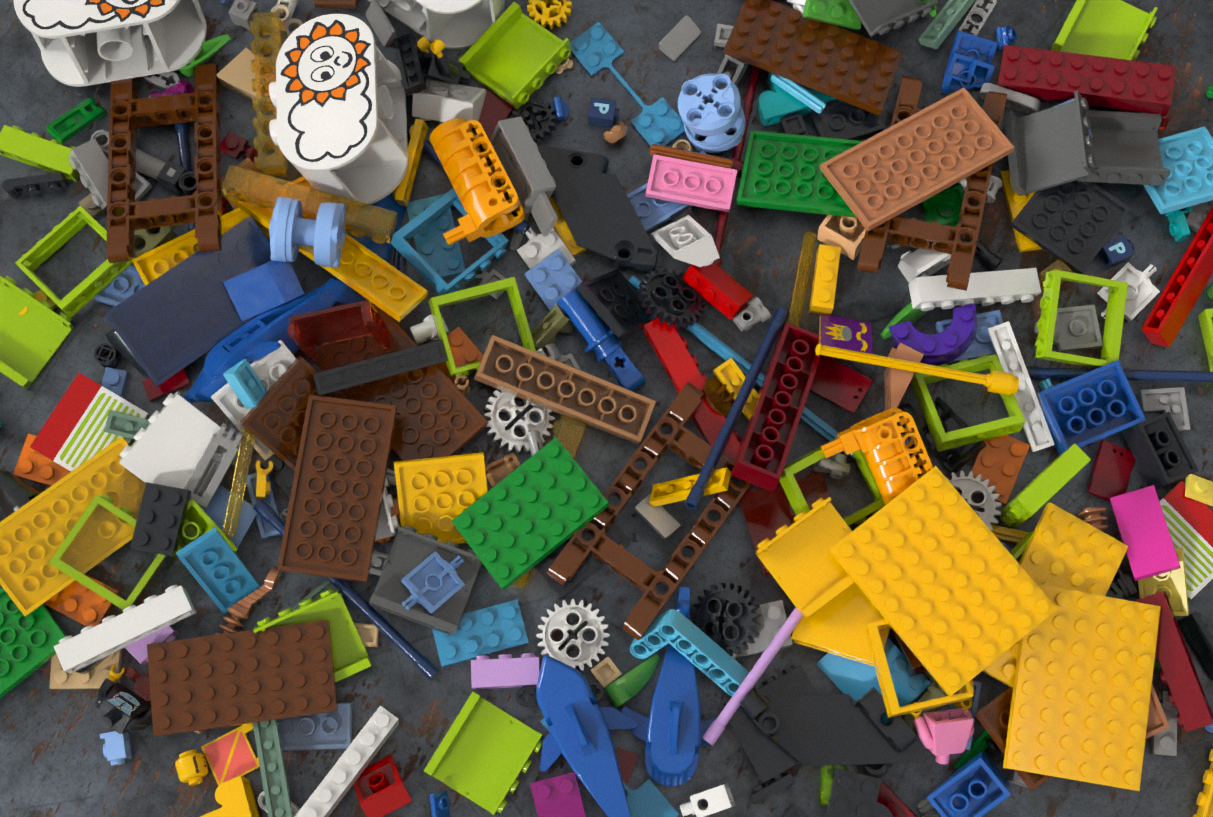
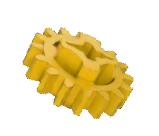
(552, 15)

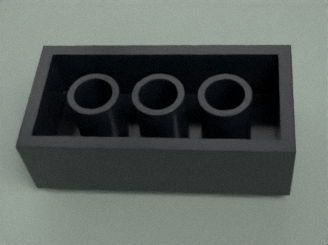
(587, 569)

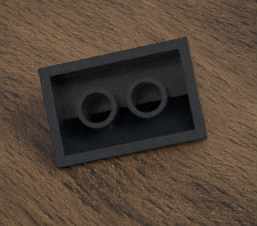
(1160, 451)

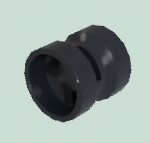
(110, 359)

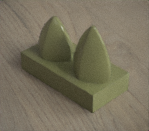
(549, 326)

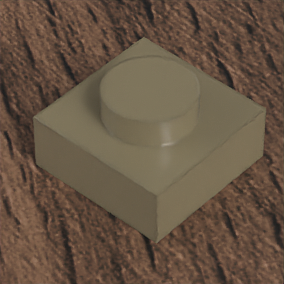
(90, 207)

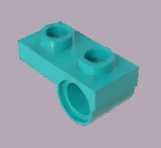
(1178, 224)

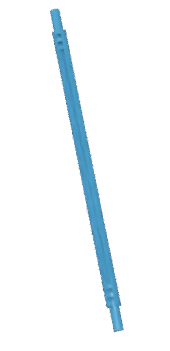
(726, 353)

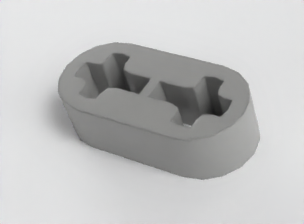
(160, 82)

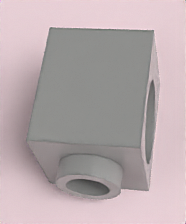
(242, 12)

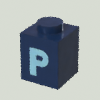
(603, 112)
(1116, 252)

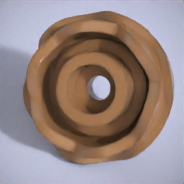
(616, 133)

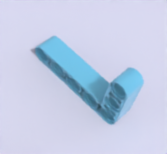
(693, 644)

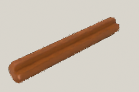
(690, 156)

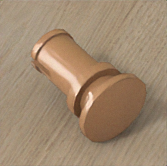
(461, 384)

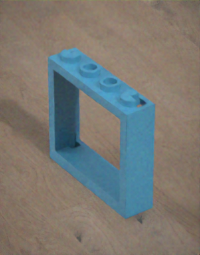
(401, 237)

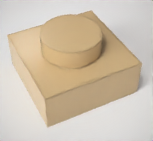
(606, 672)

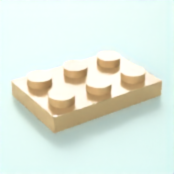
(92, 680)

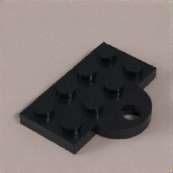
(855, 796)

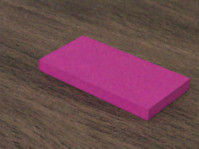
(1145, 533)

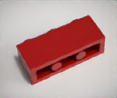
(718, 288)

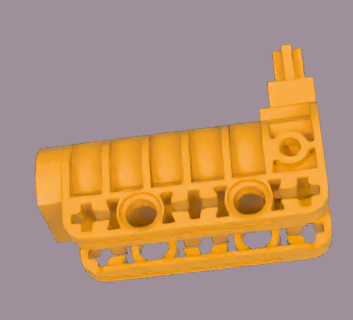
(885, 450)

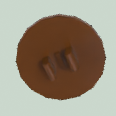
(718, 396)

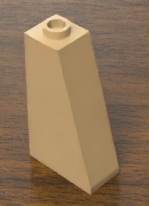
(238, 75)

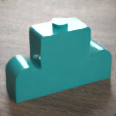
(779, 103)

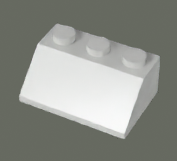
(448, 101)
(687, 242)
(922, 263)

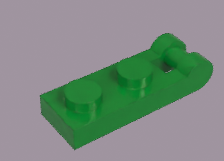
(76, 120)

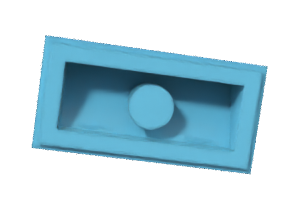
(245, 384)

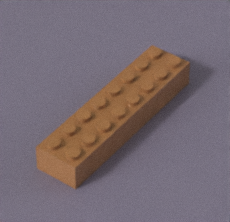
(564, 390)

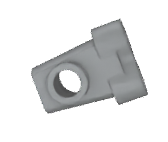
(755, 312)
(834, 465)

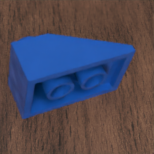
(263, 288)
(971, 789)

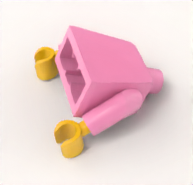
(945, 730)

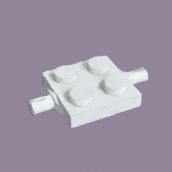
(541, 247)
(1139, 290)

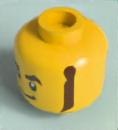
(191, 767)

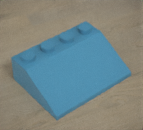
(858, 678)

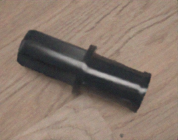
(1125, 581)

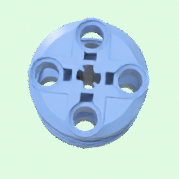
(711, 112)
(290, 231)

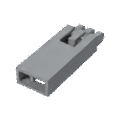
(210, 472)

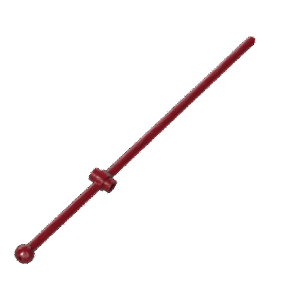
(737, 163)

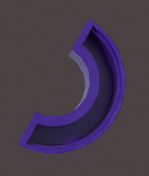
(943, 346)

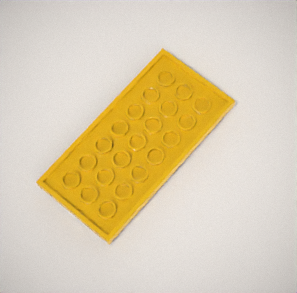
(41, 525)
(1066, 556)

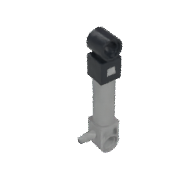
(167, 173)

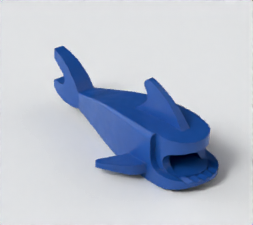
(674, 722)

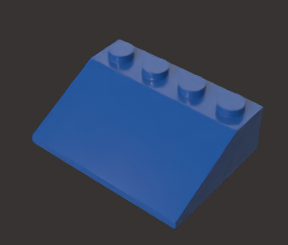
(1090, 407)

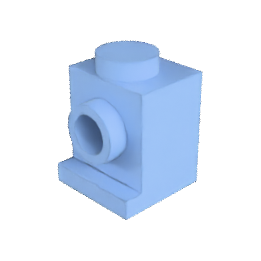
(116, 747)

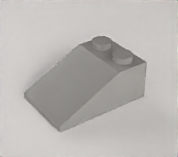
(772, 620)

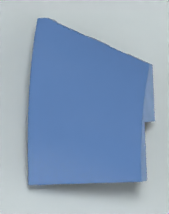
(218, 508)

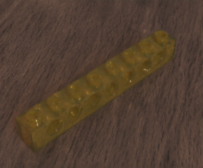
(266, 24)

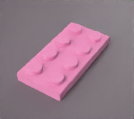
(691, 183)

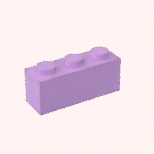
(505, 671)

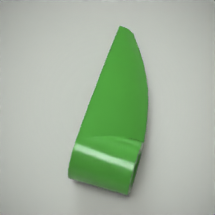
(208, 50)
(904, 315)
(631, 682)

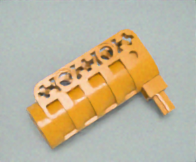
(474, 182)

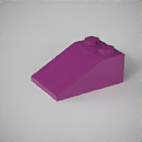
(558, 797)

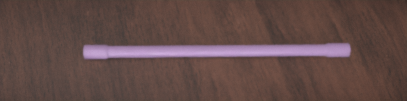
(719, 724)

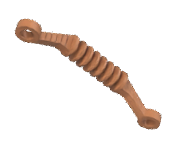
(242, 608)

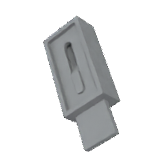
(525, 170)

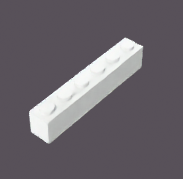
(982, 288)
(124, 629)
(350, 765)

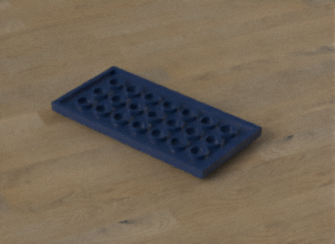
(188, 305)

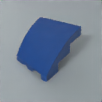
(969, 62)

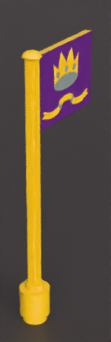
(853, 341)

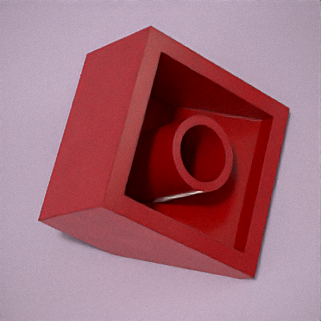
(381, 788)

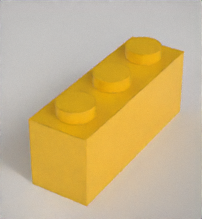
(824, 279)

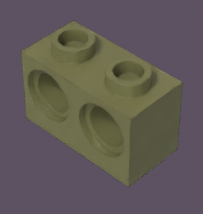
(152, 240)

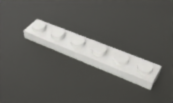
(1012, 362)

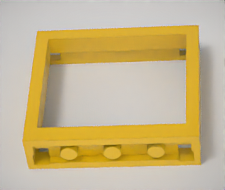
(886, 683)

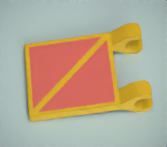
(231, 754)

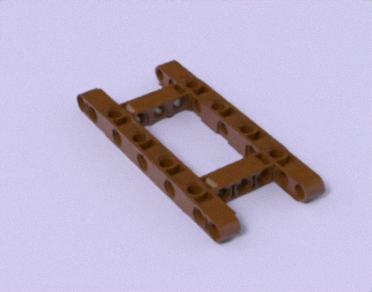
(205, 204)
(934, 235)
(625, 485)

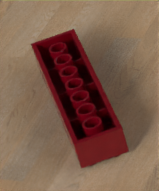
(1099, 79)
(778, 408)

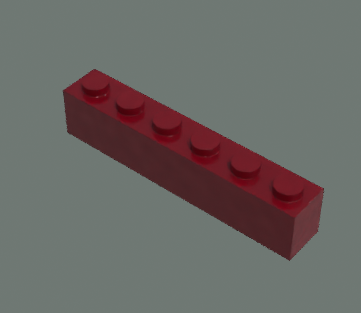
(1178, 668)

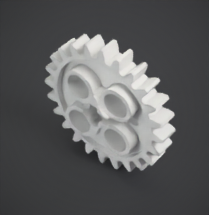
(505, 403)
(971, 486)
(558, 621)

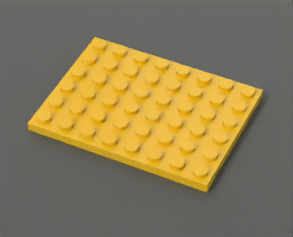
(943, 581)
(1084, 690)

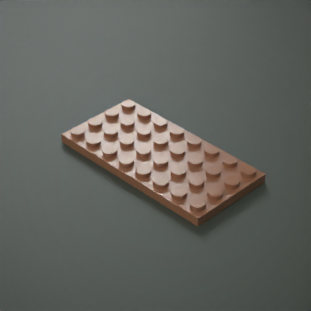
(916, 158)

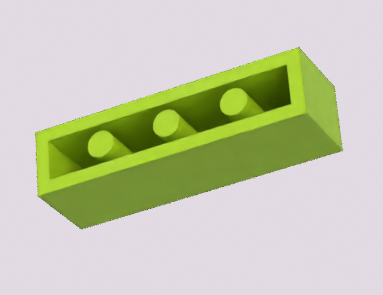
(37, 151)

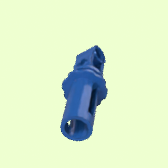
(600, 340)

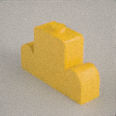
(236, 799)

